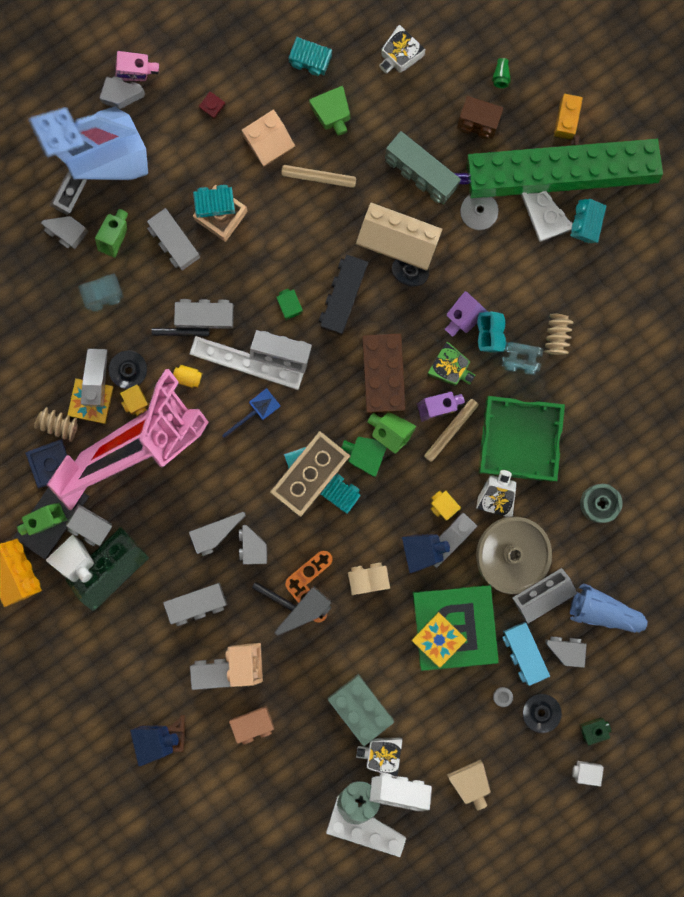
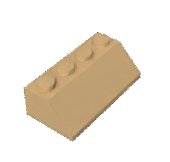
(398, 236)

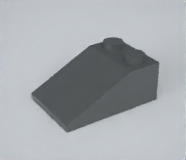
(308, 609)

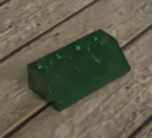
(111, 568)

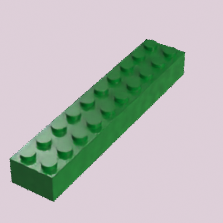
(564, 168)

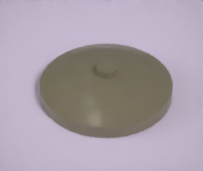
(513, 554)

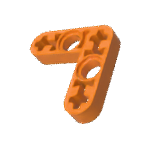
(303, 580)

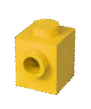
(134, 400)
(444, 505)

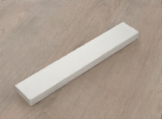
(240, 361)

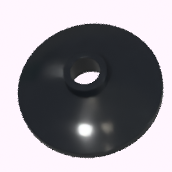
(409, 274)
(126, 360)
(551, 717)

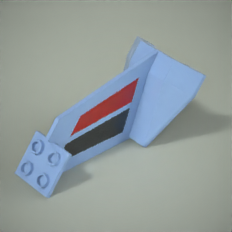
(95, 146)

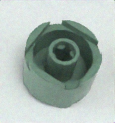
(606, 493)
(349, 808)

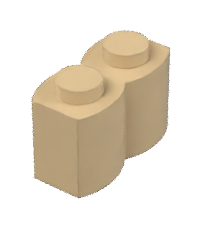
(369, 579)

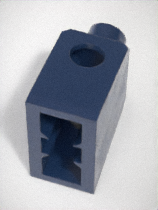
(424, 551)
(152, 743)

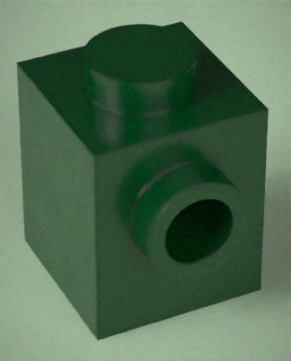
(595, 731)

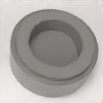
(503, 697)

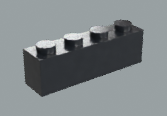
(344, 294)

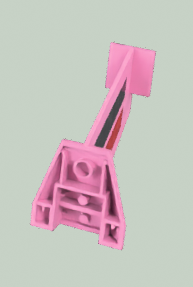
(156, 433)

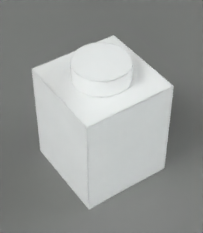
(588, 773)

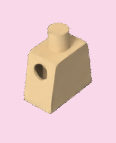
(471, 784)

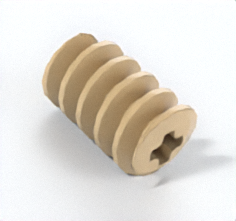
(558, 334)
(60, 426)

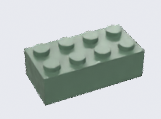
(421, 168)

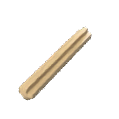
(318, 176)
(451, 430)

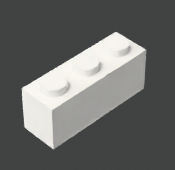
(400, 792)

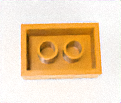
(16, 574)

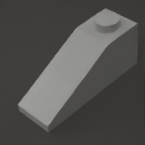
(94, 378)
(457, 533)
(212, 535)

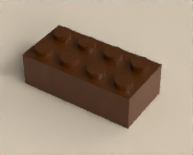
(383, 373)

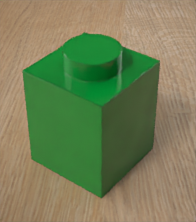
(289, 304)

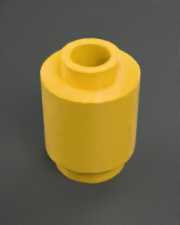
(187, 376)

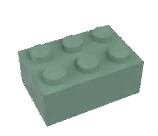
(361, 710)

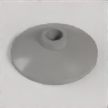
(478, 220)

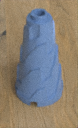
(600, 609)

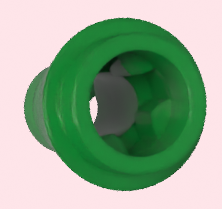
(501, 75)

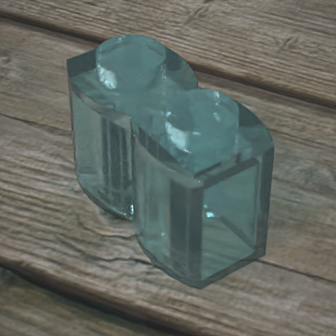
(101, 292)

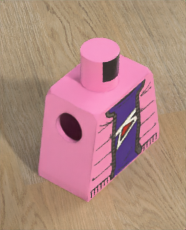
(128, 64)

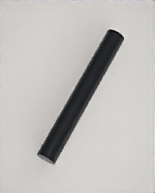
(180, 331)
(273, 596)

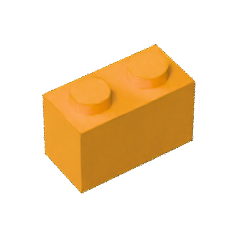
(568, 116)

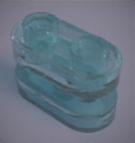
(512, 363)

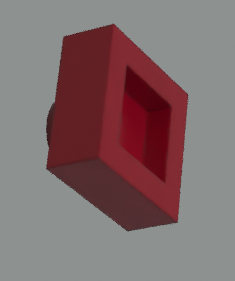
(212, 105)

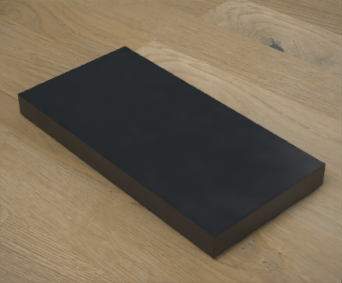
(45, 541)

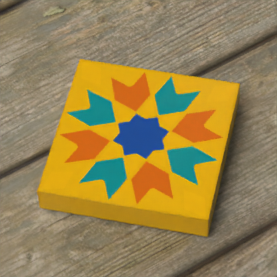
(90, 413)
(439, 640)

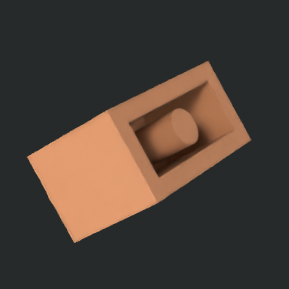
(252, 725)

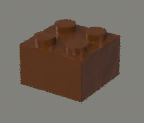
(479, 117)

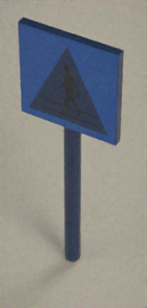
(263, 405)

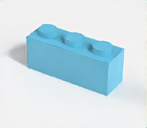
(525, 654)

